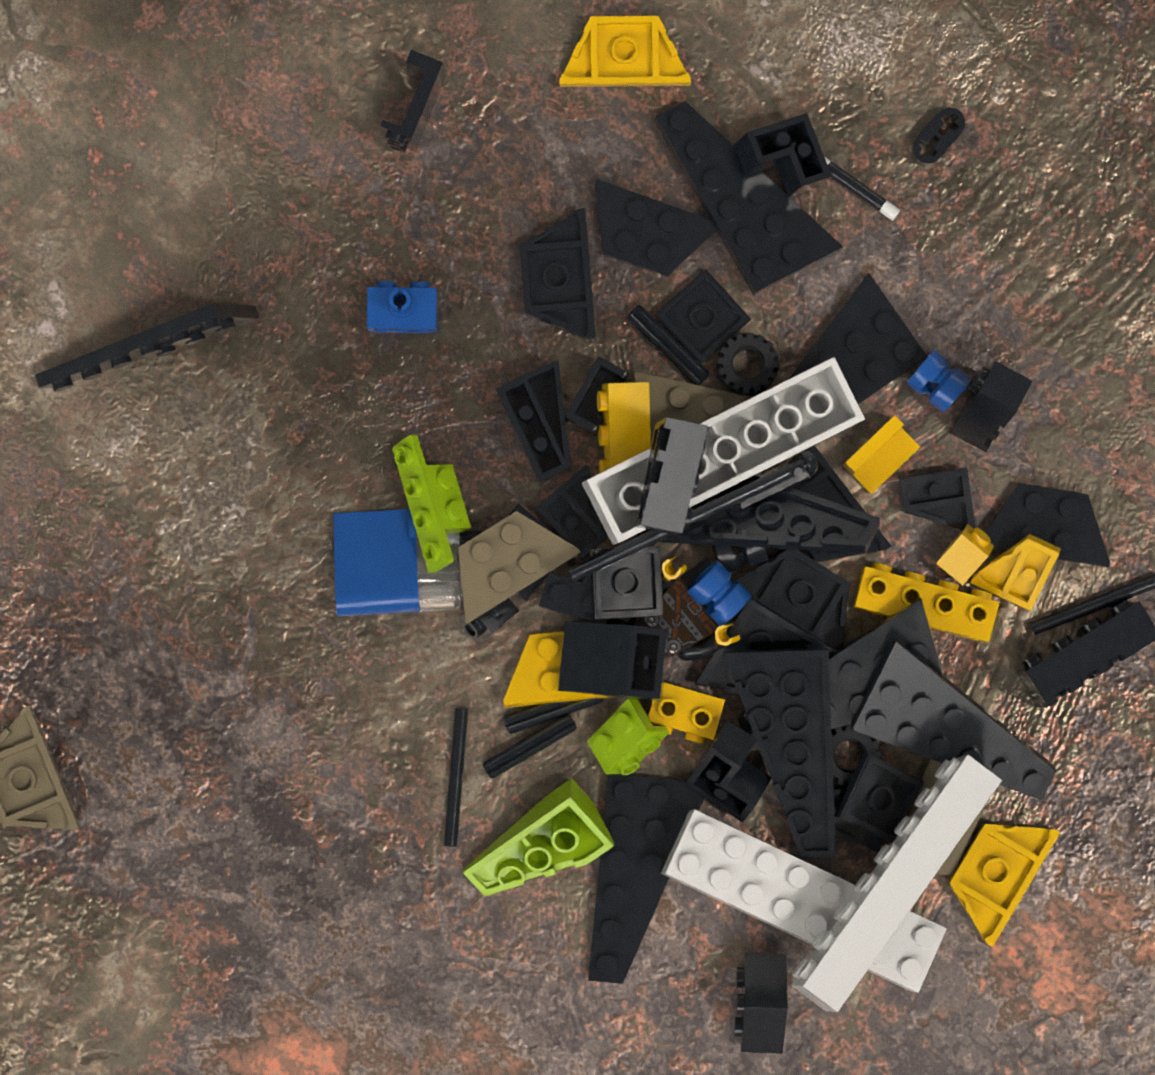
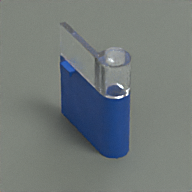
(384, 567)

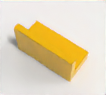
(881, 455)

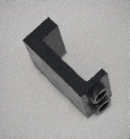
(431, 77)

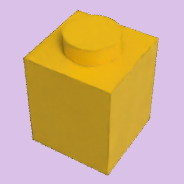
(965, 553)

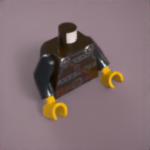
(691, 630)

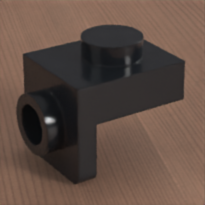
(490, 622)

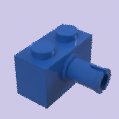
(402, 308)

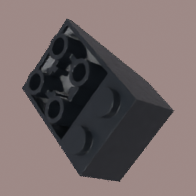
(614, 660)

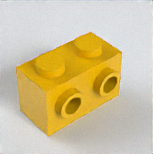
(687, 712)

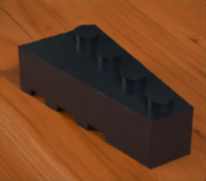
(1087, 654)

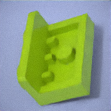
(626, 739)

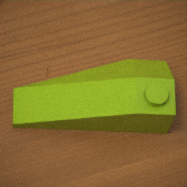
(551, 836)

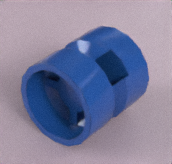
(938, 381)
(720, 595)

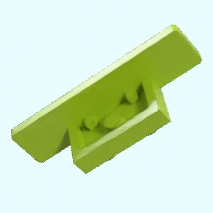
(433, 502)

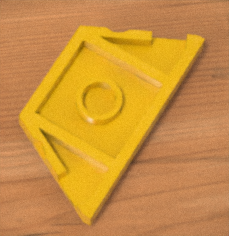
(624, 54)
(539, 673)
(998, 873)

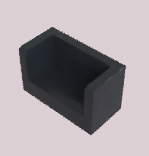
(584, 408)

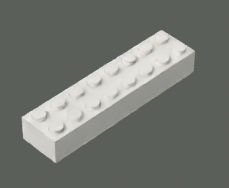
(738, 443)
(895, 882)
(789, 893)

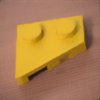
(1019, 571)

